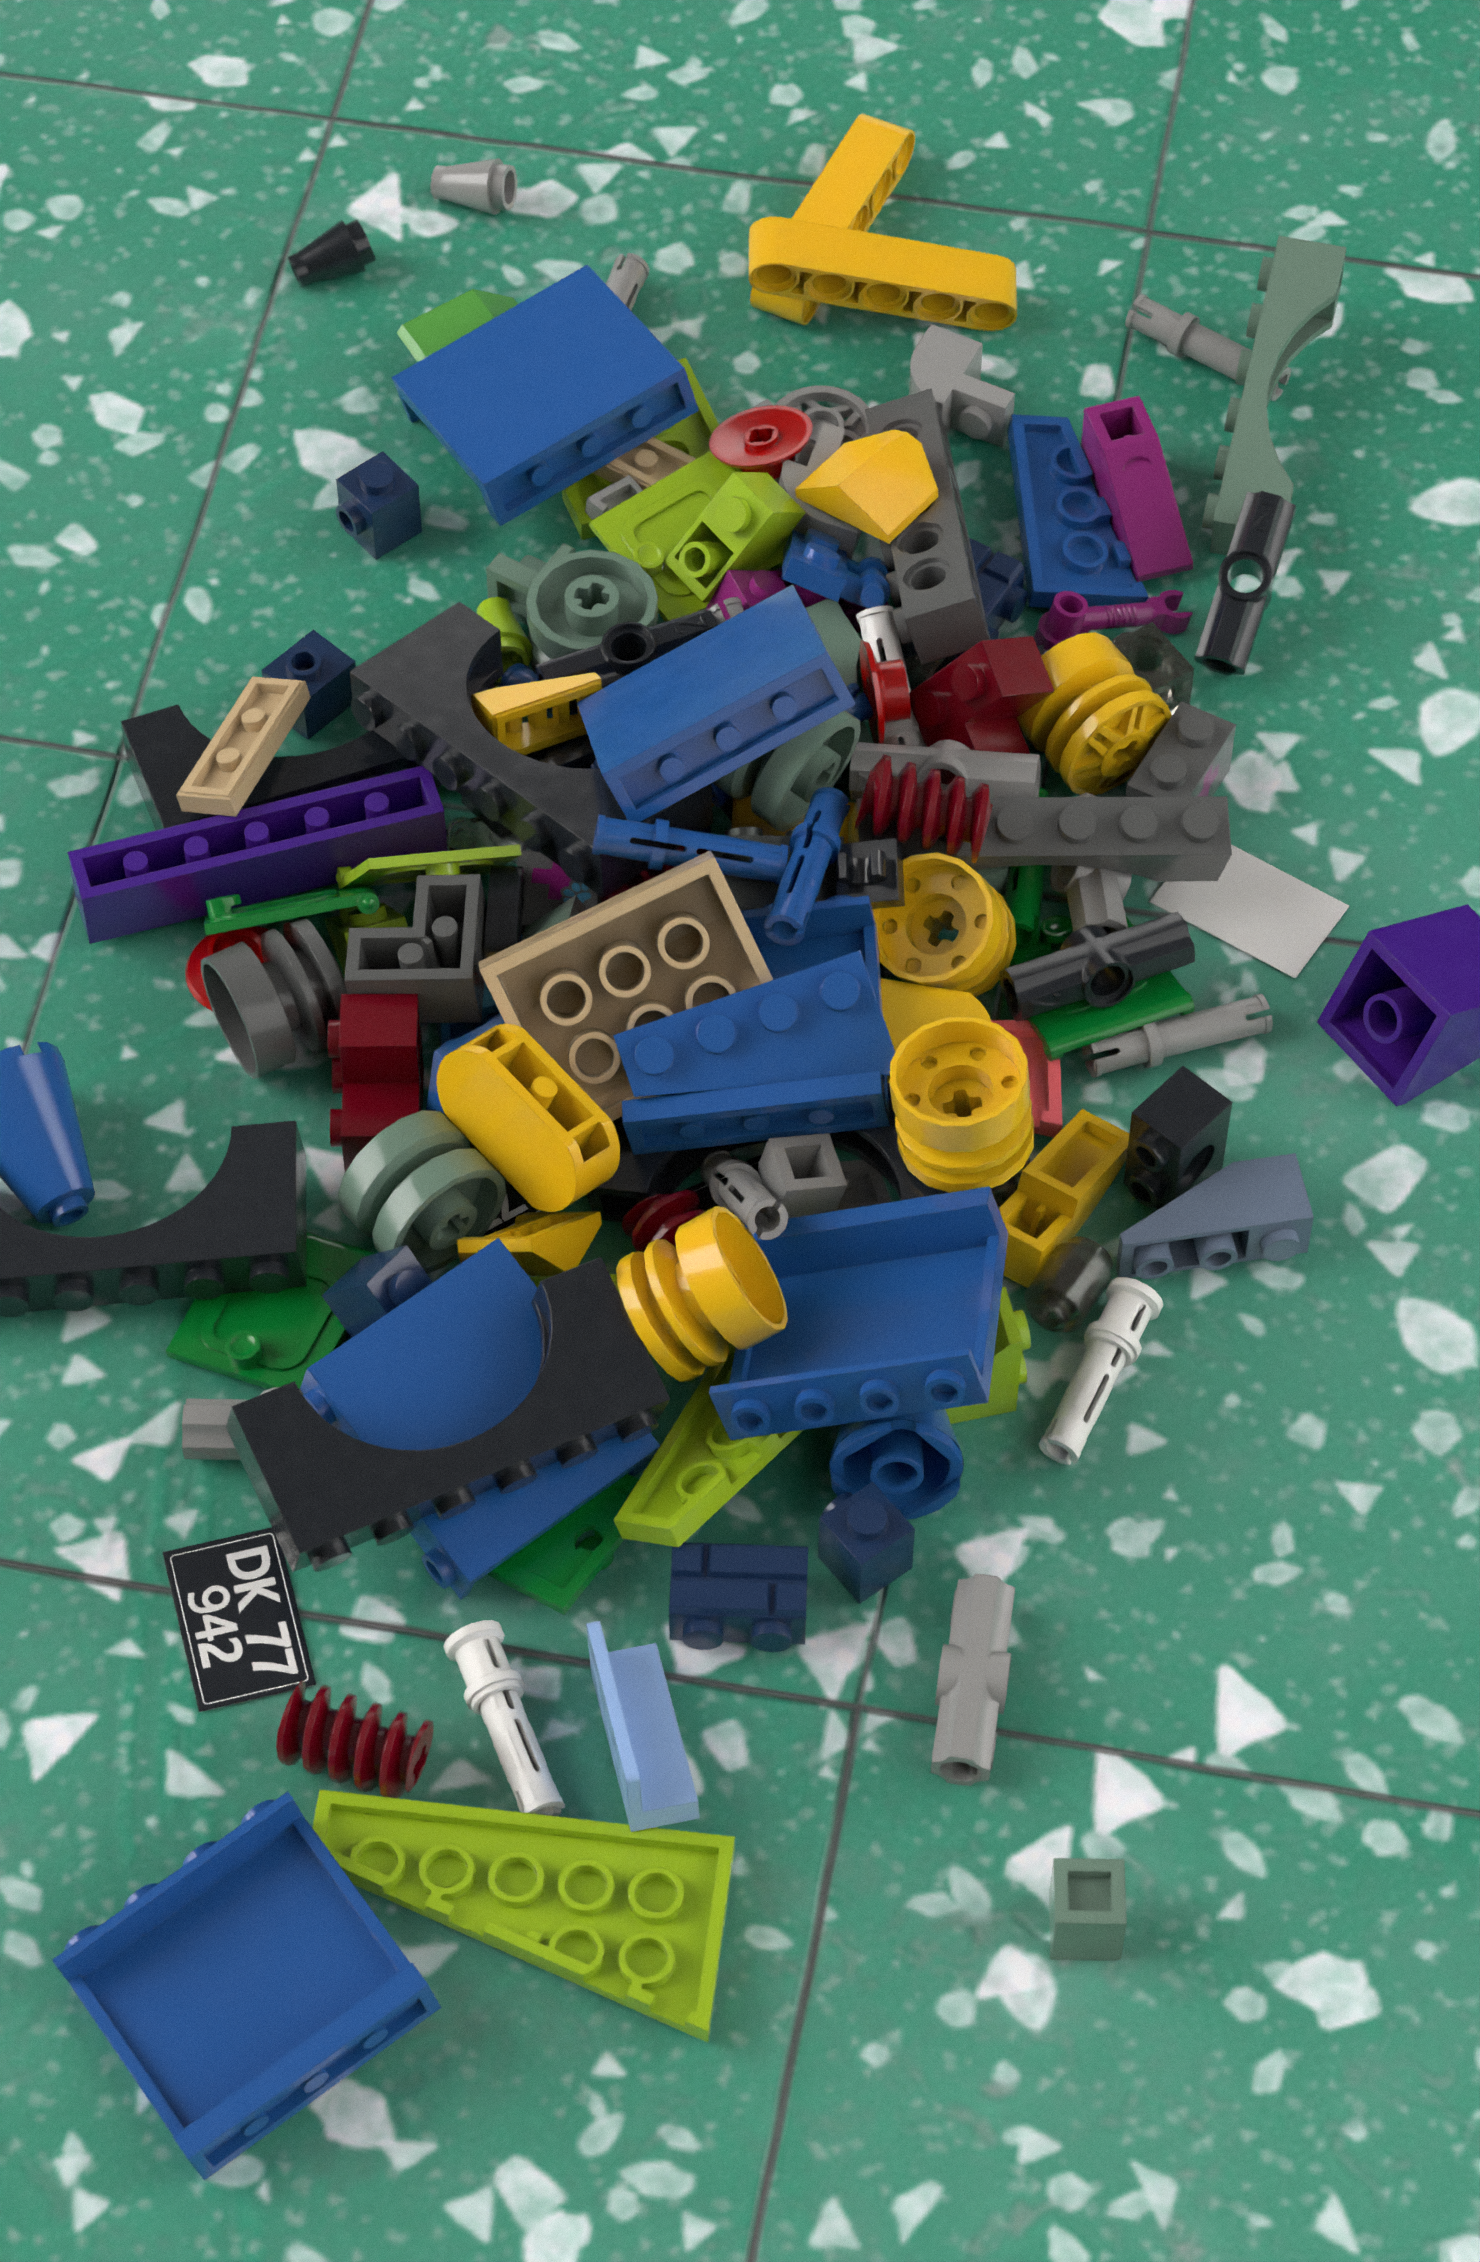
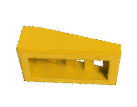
(502, 711)

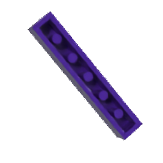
(257, 854)

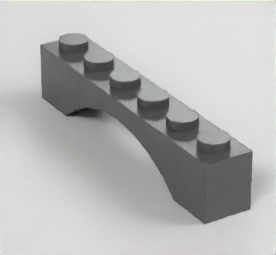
(1133, 835)

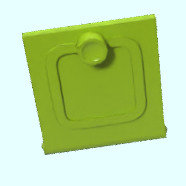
(657, 519)
(407, 867)

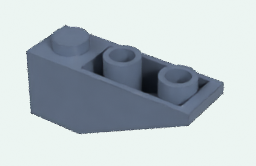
(1231, 1217)

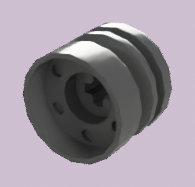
(266, 1002)

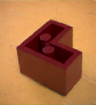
(982, 696)
(374, 1067)

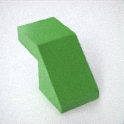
(452, 321)

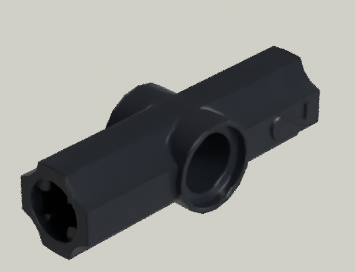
(1255, 552)
(627, 649)
(1097, 966)

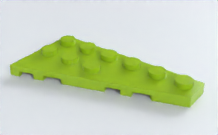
(694, 1470)
(571, 1895)

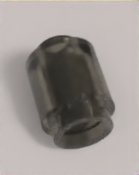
(1069, 1285)

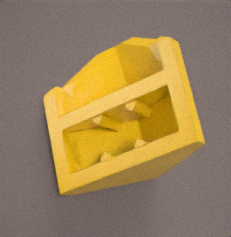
(873, 484)
(542, 1240)

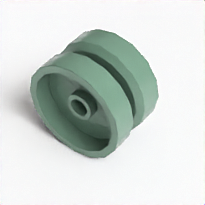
(583, 597)
(789, 774)
(421, 1189)

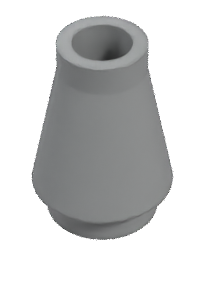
(478, 184)

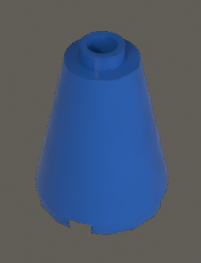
(41, 1136)
(905, 1456)

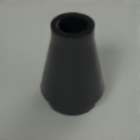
(334, 254)

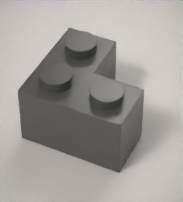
(432, 957)

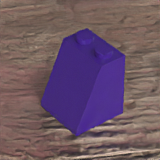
(1411, 1003)

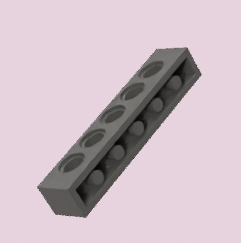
(932, 557)

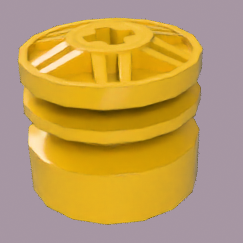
(1096, 718)
(950, 896)
(962, 1104)
(701, 1294)

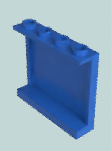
(547, 393)
(713, 705)
(782, 1108)
(882, 1314)
(450, 1371)
(245, 1984)

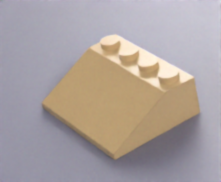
(623, 967)

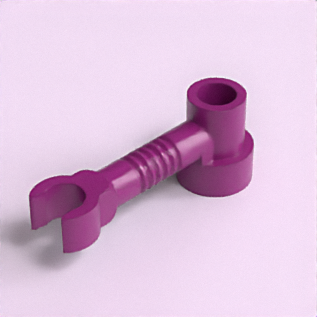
(1073, 616)

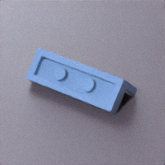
(642, 1733)

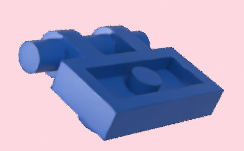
(823, 568)

